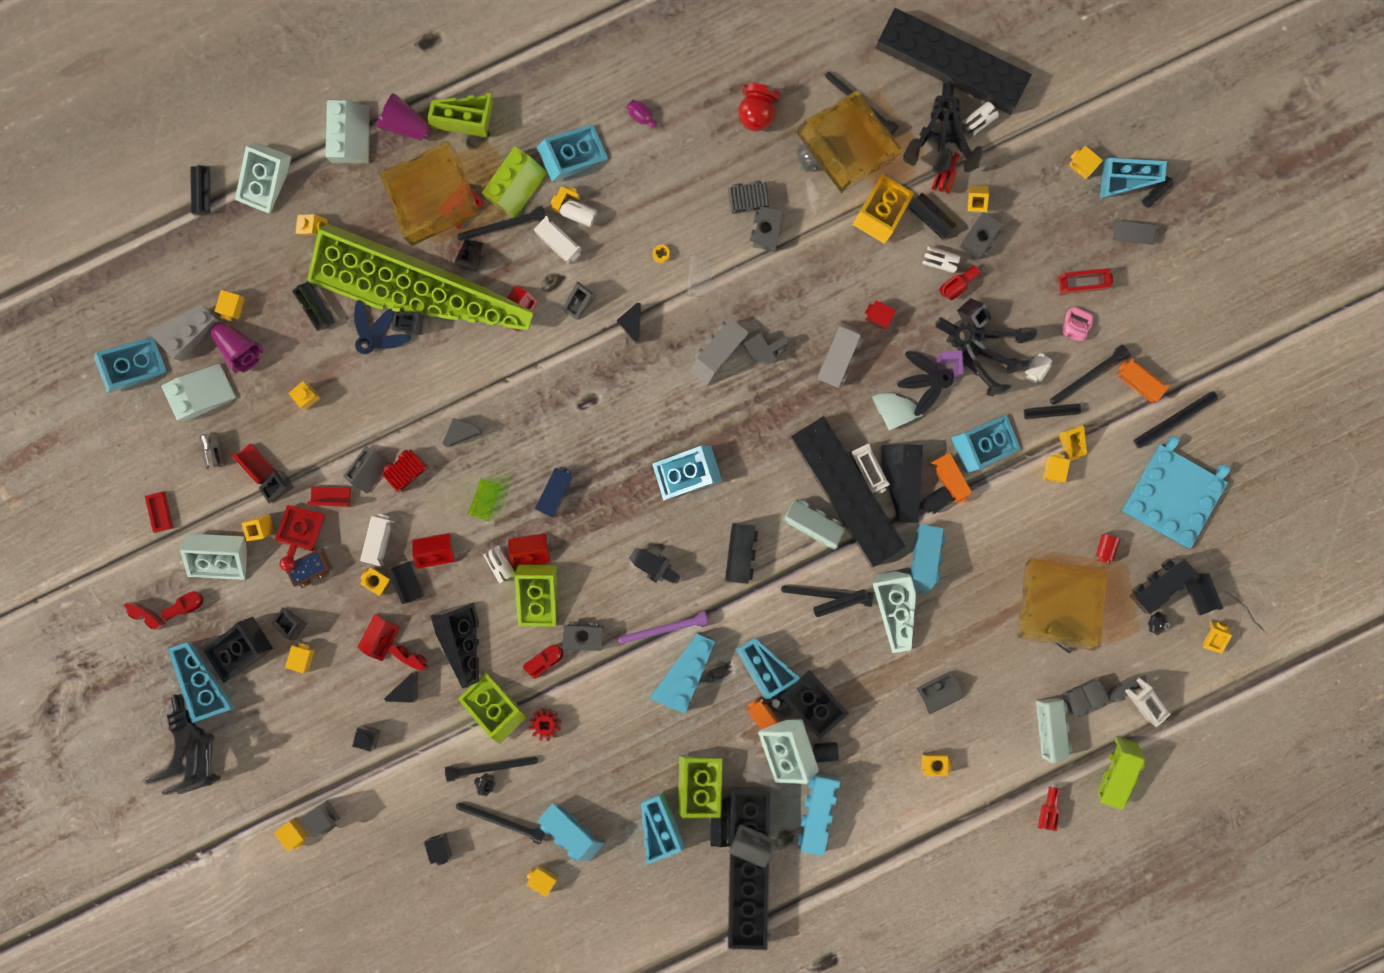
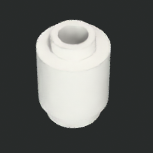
(1038, 368)

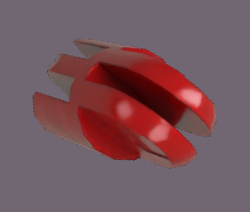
(544, 661)

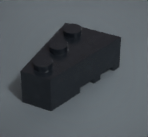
(1162, 584)

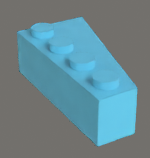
(681, 680)
(199, 686)
(818, 813)

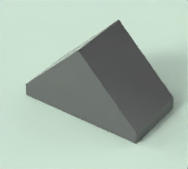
(578, 301)
(459, 432)

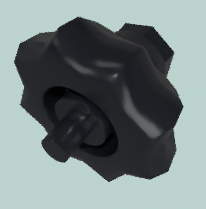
(1158, 623)
(779, 704)
(484, 784)

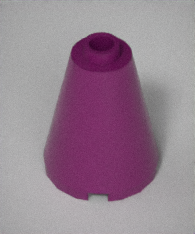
(402, 119)
(236, 348)

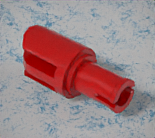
(946, 180)
(958, 283)
(1050, 810)

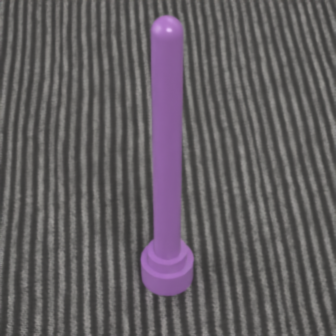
(699, 620)

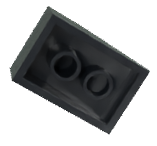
(238, 649)
(814, 704)

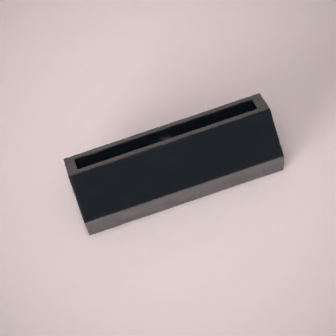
(200, 190)
(932, 216)
(313, 306)
(721, 826)

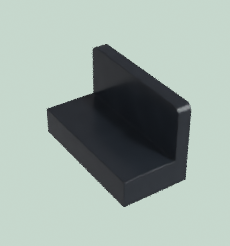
(405, 582)
(1203, 594)

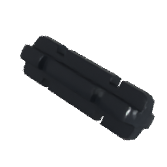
(1157, 192)

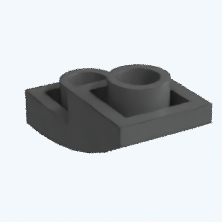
(1134, 232)
(1118, 692)

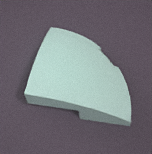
(895, 409)

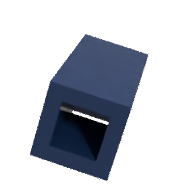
(554, 491)

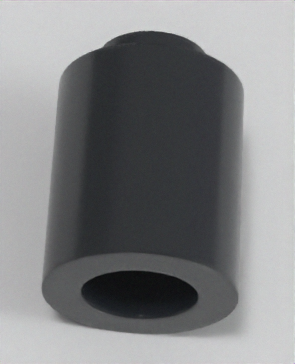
(937, 501)
(826, 752)

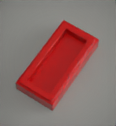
(159, 512)

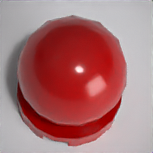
(757, 108)

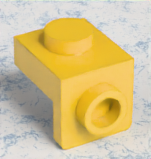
(562, 196)
(309, 224)

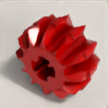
(545, 717)

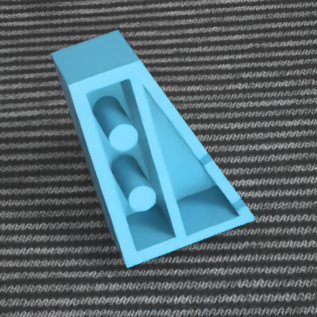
(1129, 174)
(765, 669)
(569, 833)

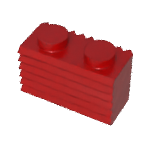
(404, 470)

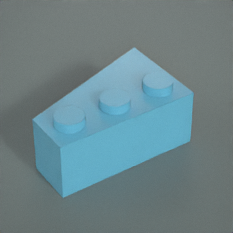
(926, 557)
(660, 829)

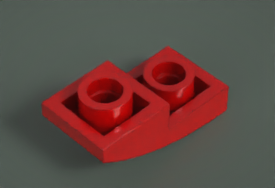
(138, 612)
(415, 661)

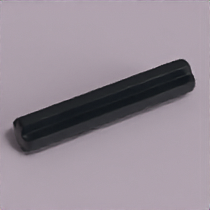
(1052, 411)
(840, 603)

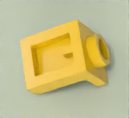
(1217, 637)

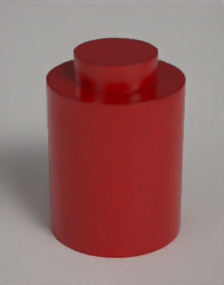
(1107, 548)

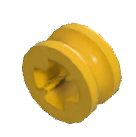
(658, 248)

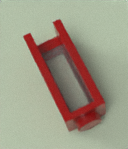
(1085, 281)

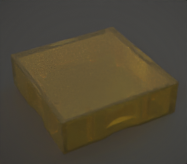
(849, 141)
(429, 194)
(1062, 604)

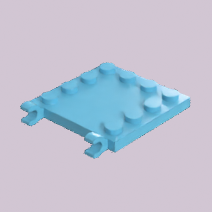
(1175, 495)

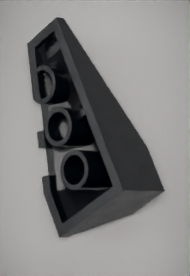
(903, 472)
(458, 637)

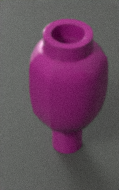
(640, 113)

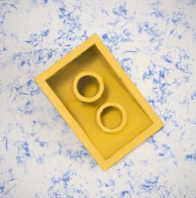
(883, 208)

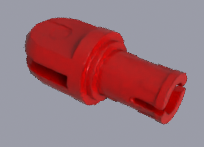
(184, 605)

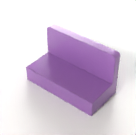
(953, 357)

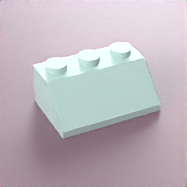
(347, 132)
(814, 523)
(214, 556)
(1053, 729)
(789, 752)

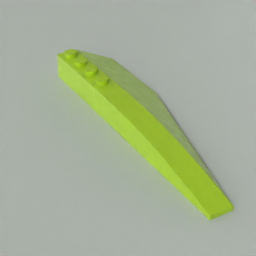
(404, 283)

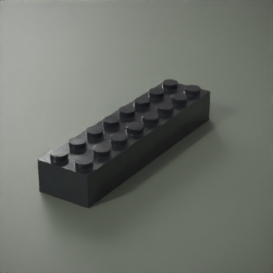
(953, 61)
(847, 492)
(747, 880)

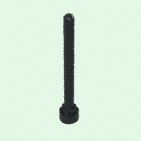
(890, 126)
(536, 215)
(1119, 354)
(823, 593)
(453, 773)
(534, 834)

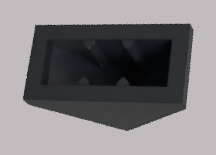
(469, 255)
(408, 322)
(631, 322)
(275, 486)
(289, 624)
(405, 691)

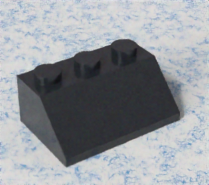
(741, 553)

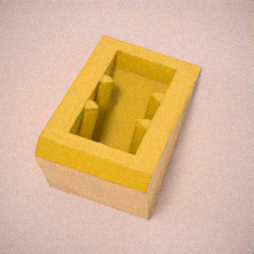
(1074, 442)

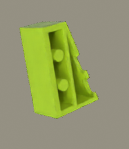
(462, 115)
(1122, 773)

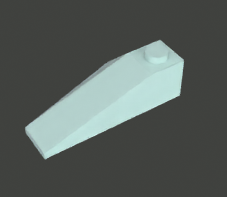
(897, 605)

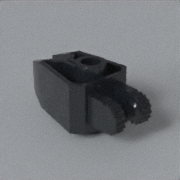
(654, 566)

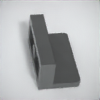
(366, 470)
(940, 692)
(752, 846)

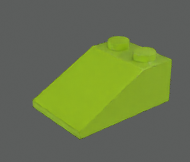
(536, 595)
(492, 708)

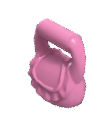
(1074, 328)

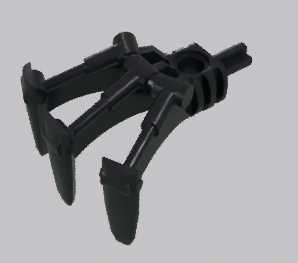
(953, 115)
(968, 354)
(189, 743)

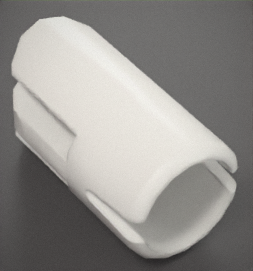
(984, 116)
(579, 212)
(948, 257)
(499, 564)

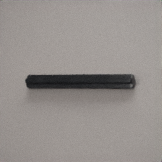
(1175, 419)

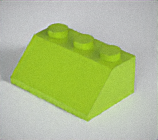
(514, 182)
(699, 786)

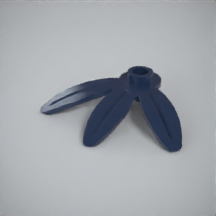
(371, 337)

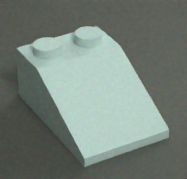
(262, 176)
(198, 392)

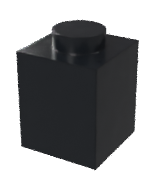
(974, 313)
(366, 738)
(438, 849)

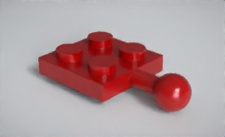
(298, 530)

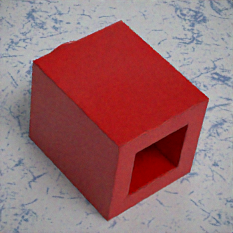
(879, 314)

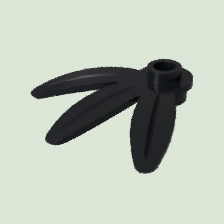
(932, 379)

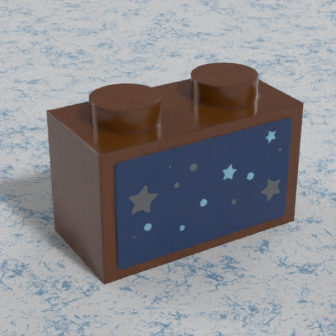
(310, 567)

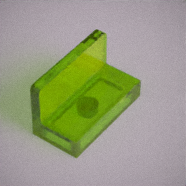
(484, 499)

